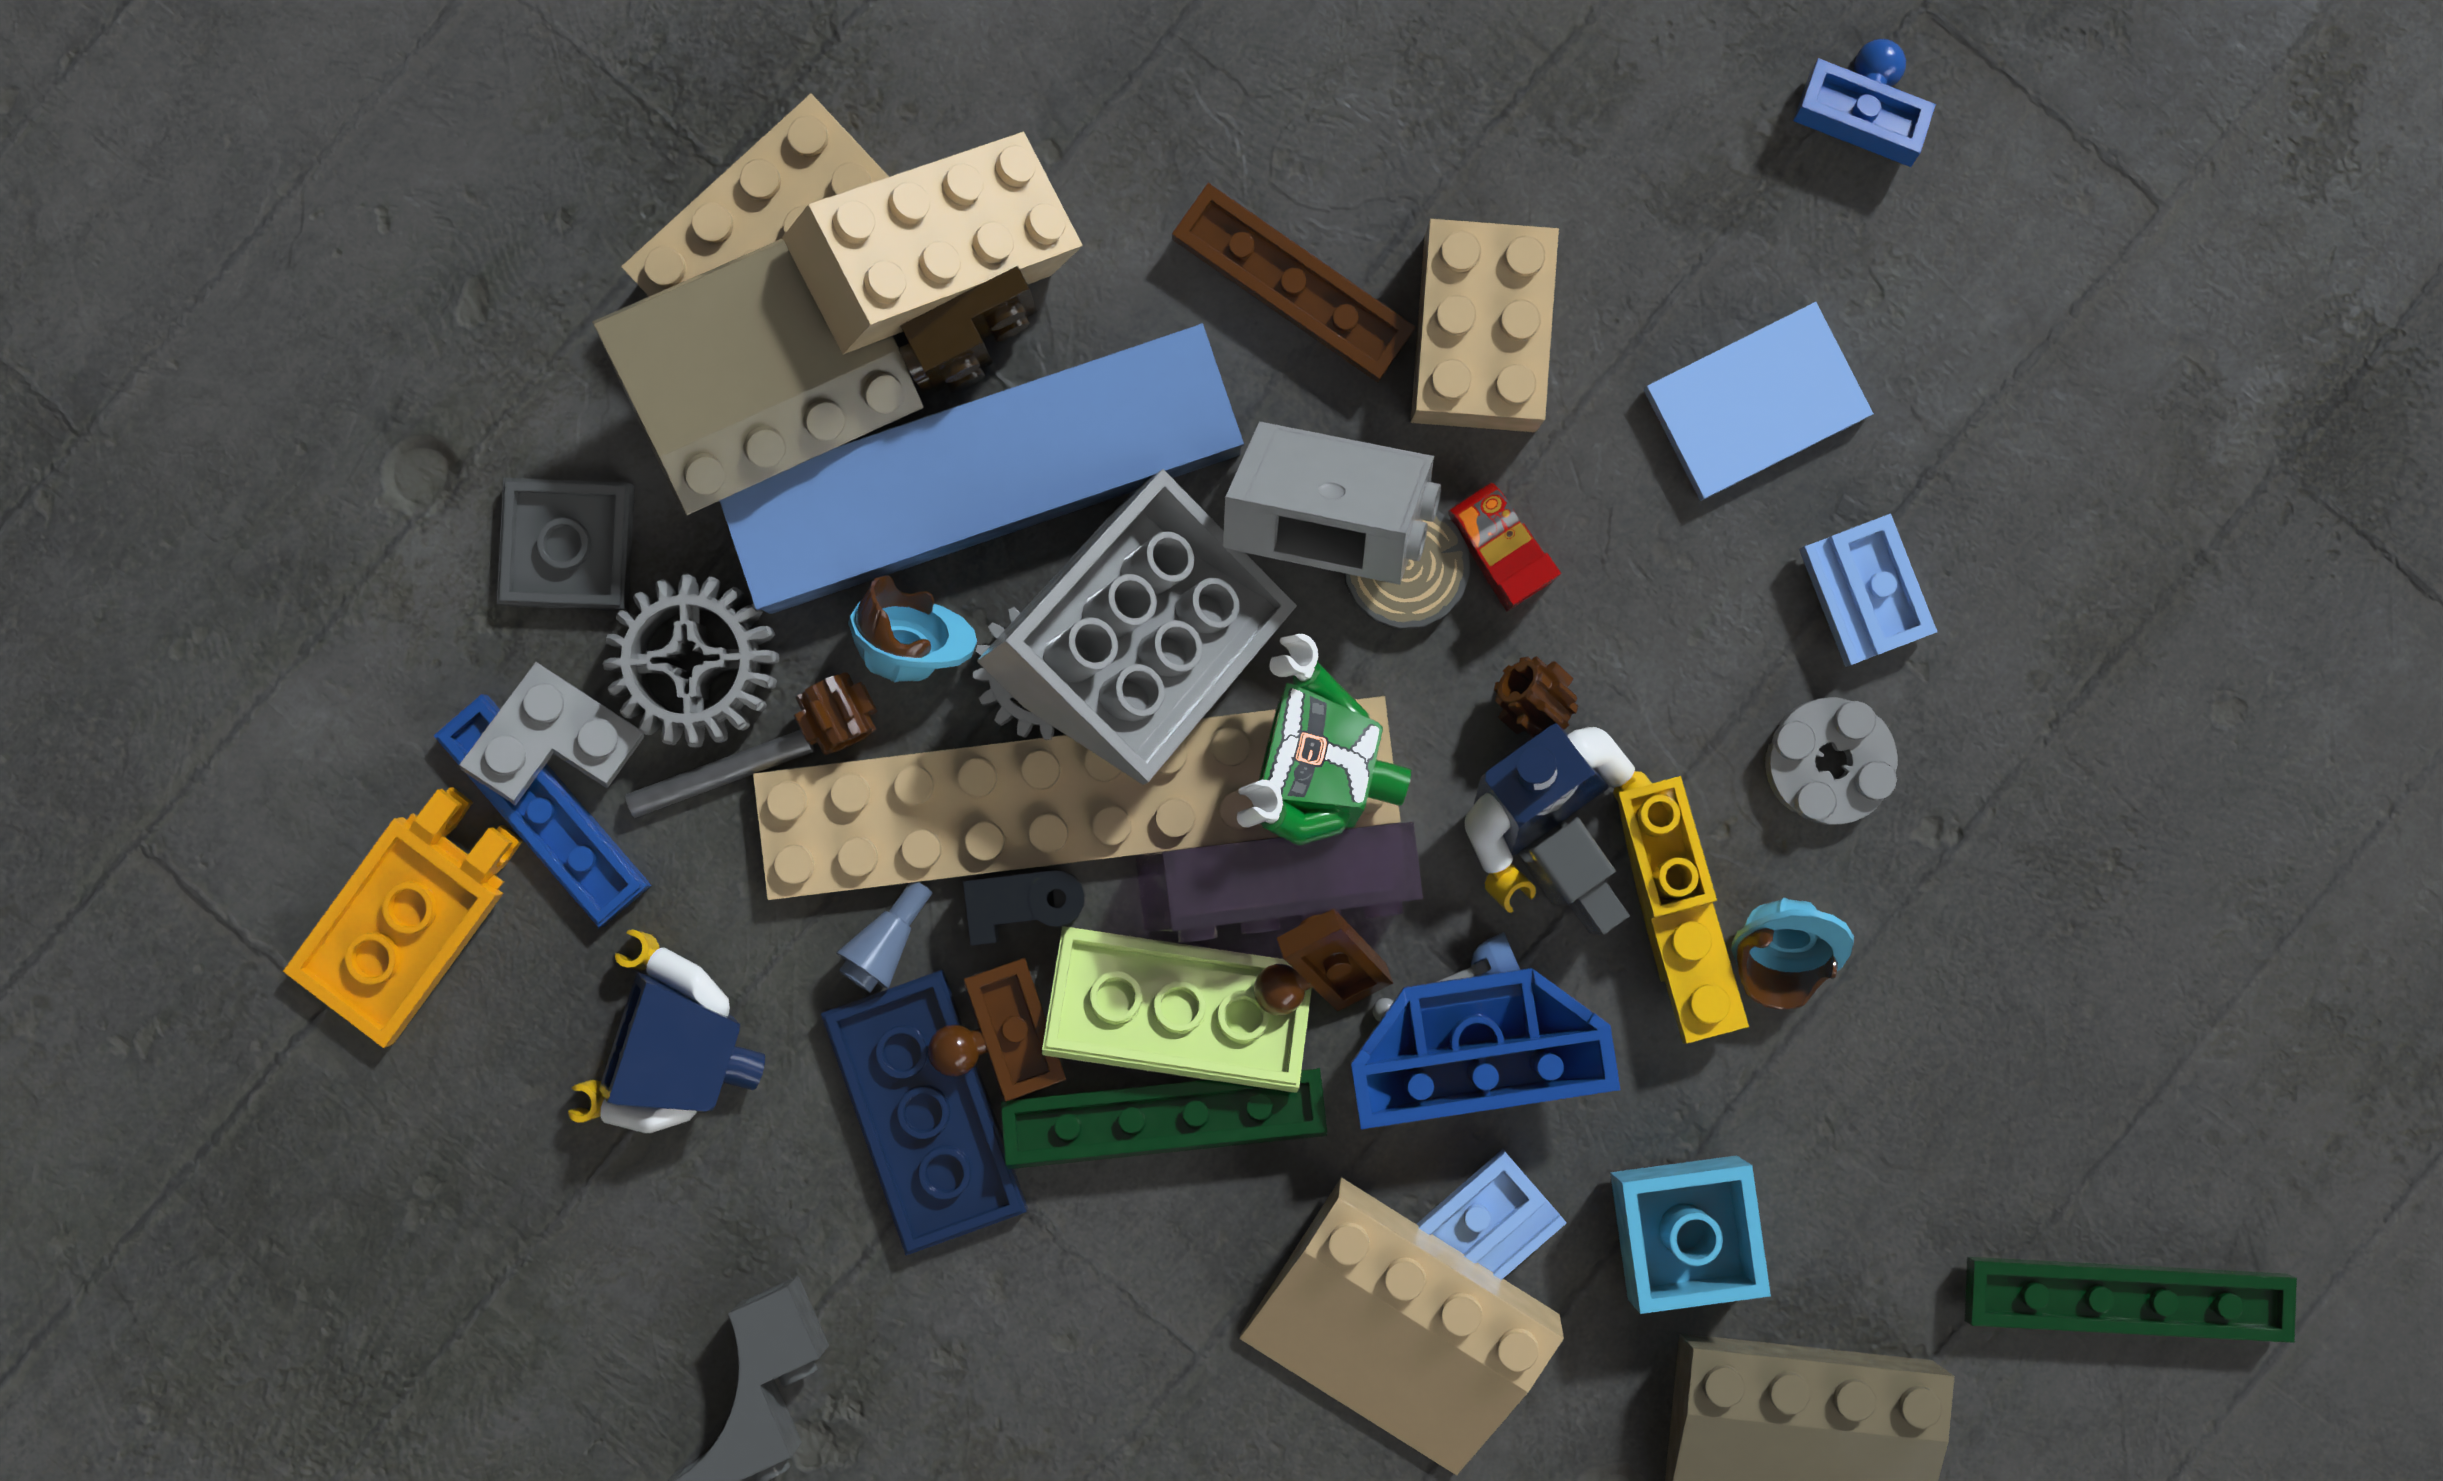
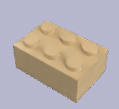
(1484, 325)

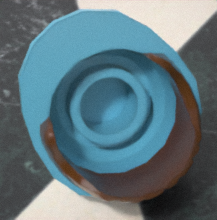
(907, 633)
(1789, 952)

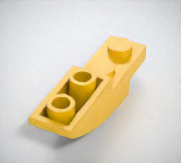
(1680, 910)

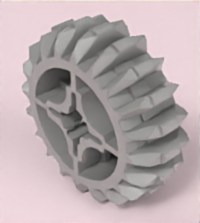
(695, 690)

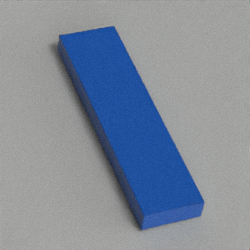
(555, 827)

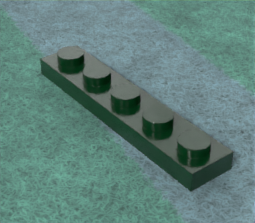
(1158, 1120)
(2130, 1299)

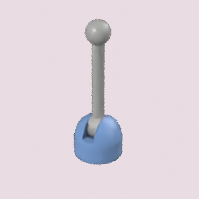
(1488, 958)

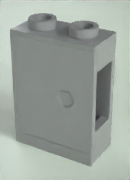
(1330, 503)

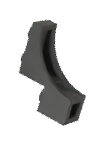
(774, 1339)

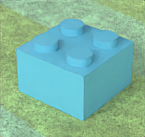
(1690, 1234)

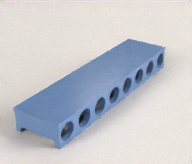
(983, 470)

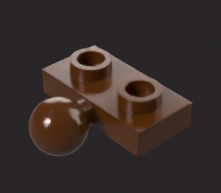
(1322, 956)
(1009, 1030)

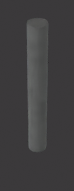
(718, 773)

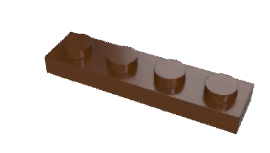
(1293, 282)

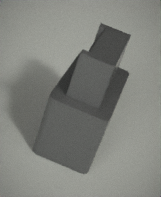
(1574, 873)

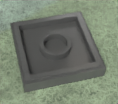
(565, 544)

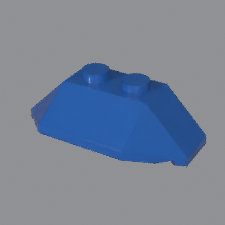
(1480, 1049)

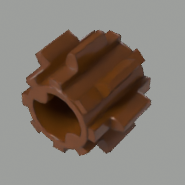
(1535, 696)
(835, 713)

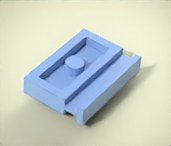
(1868, 590)
(1495, 1217)

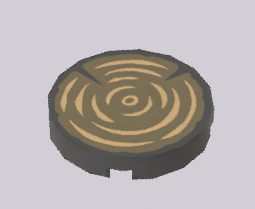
(1427, 587)

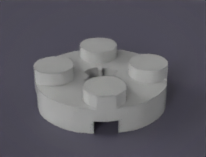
(1816, 794)

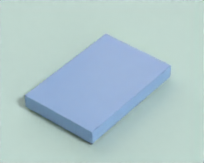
(1758, 401)

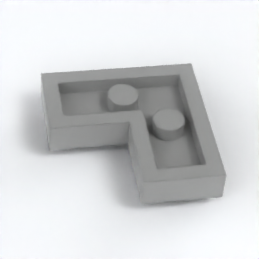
(544, 720)

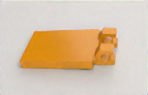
(403, 918)

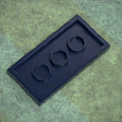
(924, 1130)

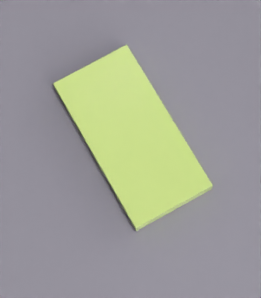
(1170, 1011)

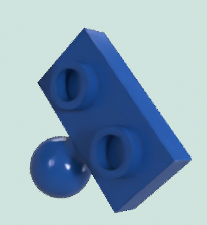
(1865, 106)

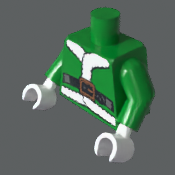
(1318, 756)

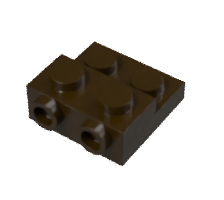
(948, 342)

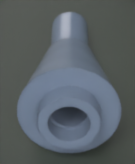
(877, 949)

